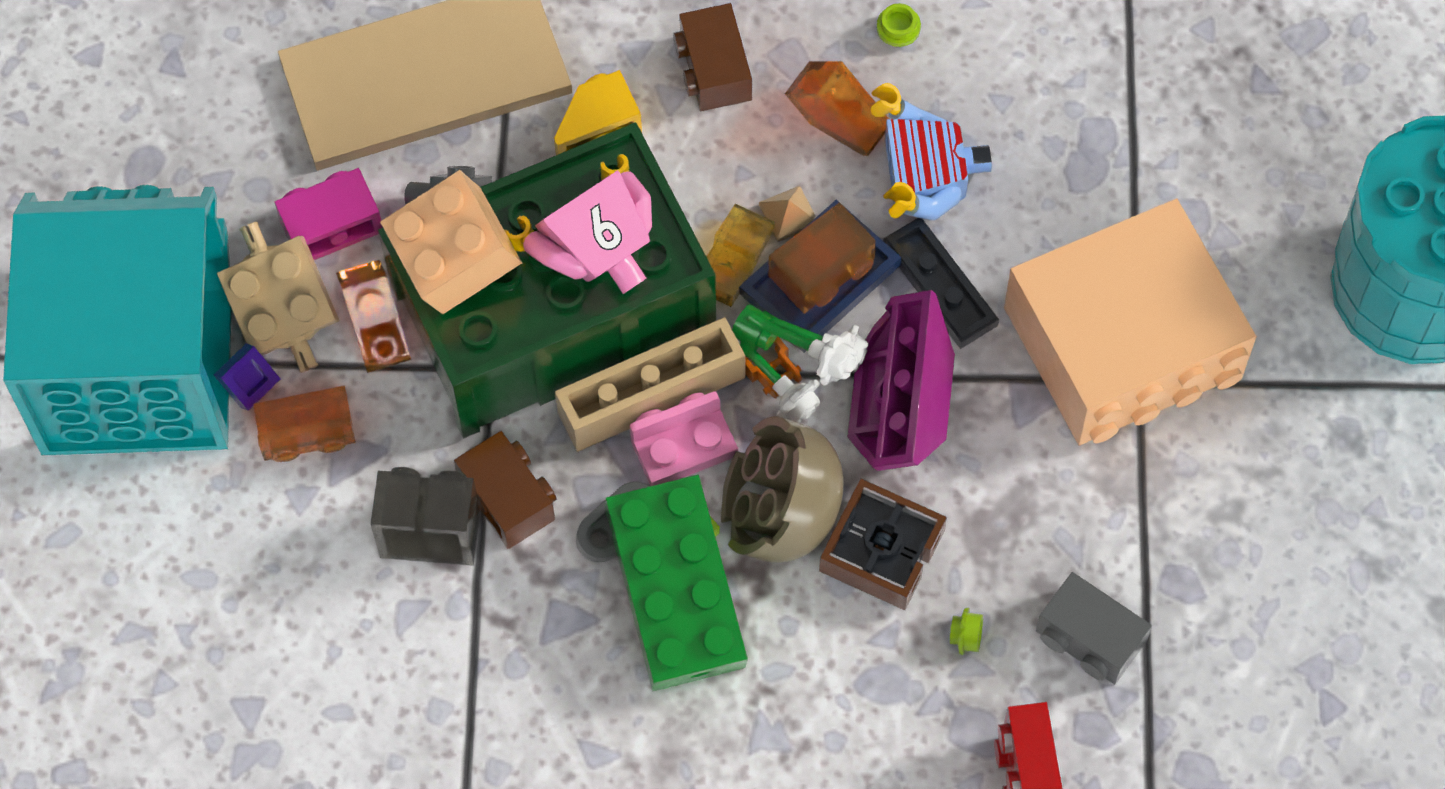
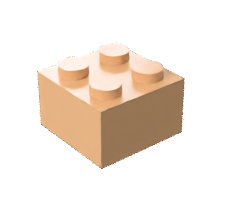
(450, 242)

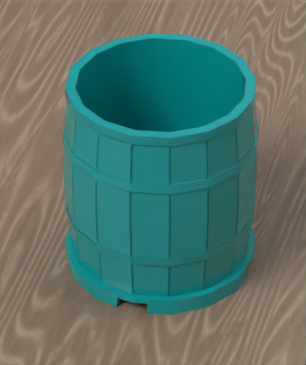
(1393, 247)

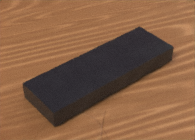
(932, 268)

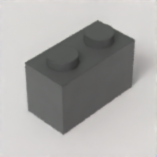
(1092, 629)

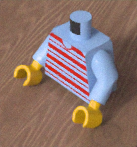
(925, 158)

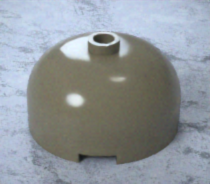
(805, 494)

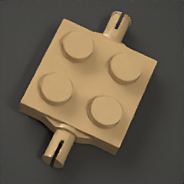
(278, 296)

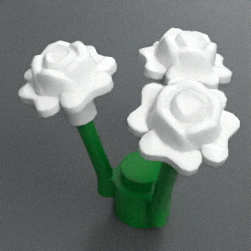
(835, 356)

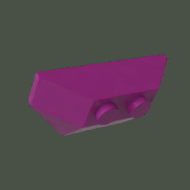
(903, 384)

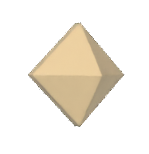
(789, 211)

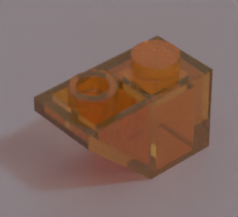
(373, 316)

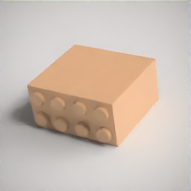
(1129, 322)

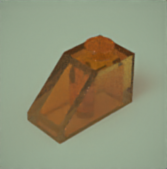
(837, 105)

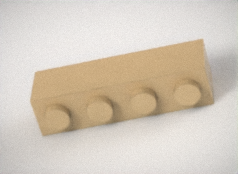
(652, 380)

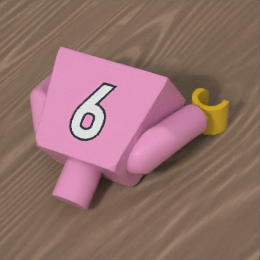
(594, 230)

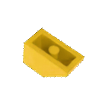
(595, 110)

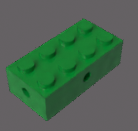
(676, 583)

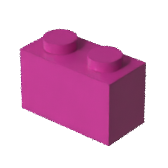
(330, 213)

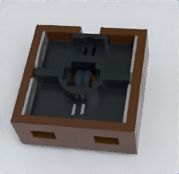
(882, 544)

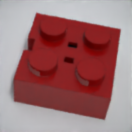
(1028, 748)

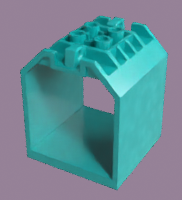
(119, 321)

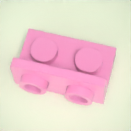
(682, 438)

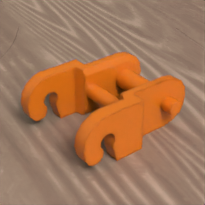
(792, 372)

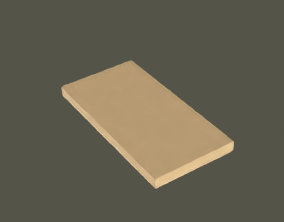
(421, 75)

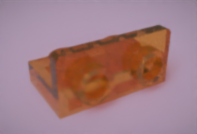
(304, 424)

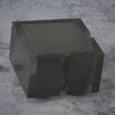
(425, 517)

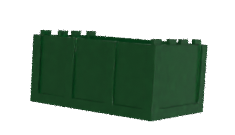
(549, 330)

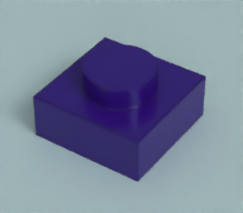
(247, 376)

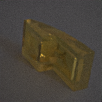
(737, 250)

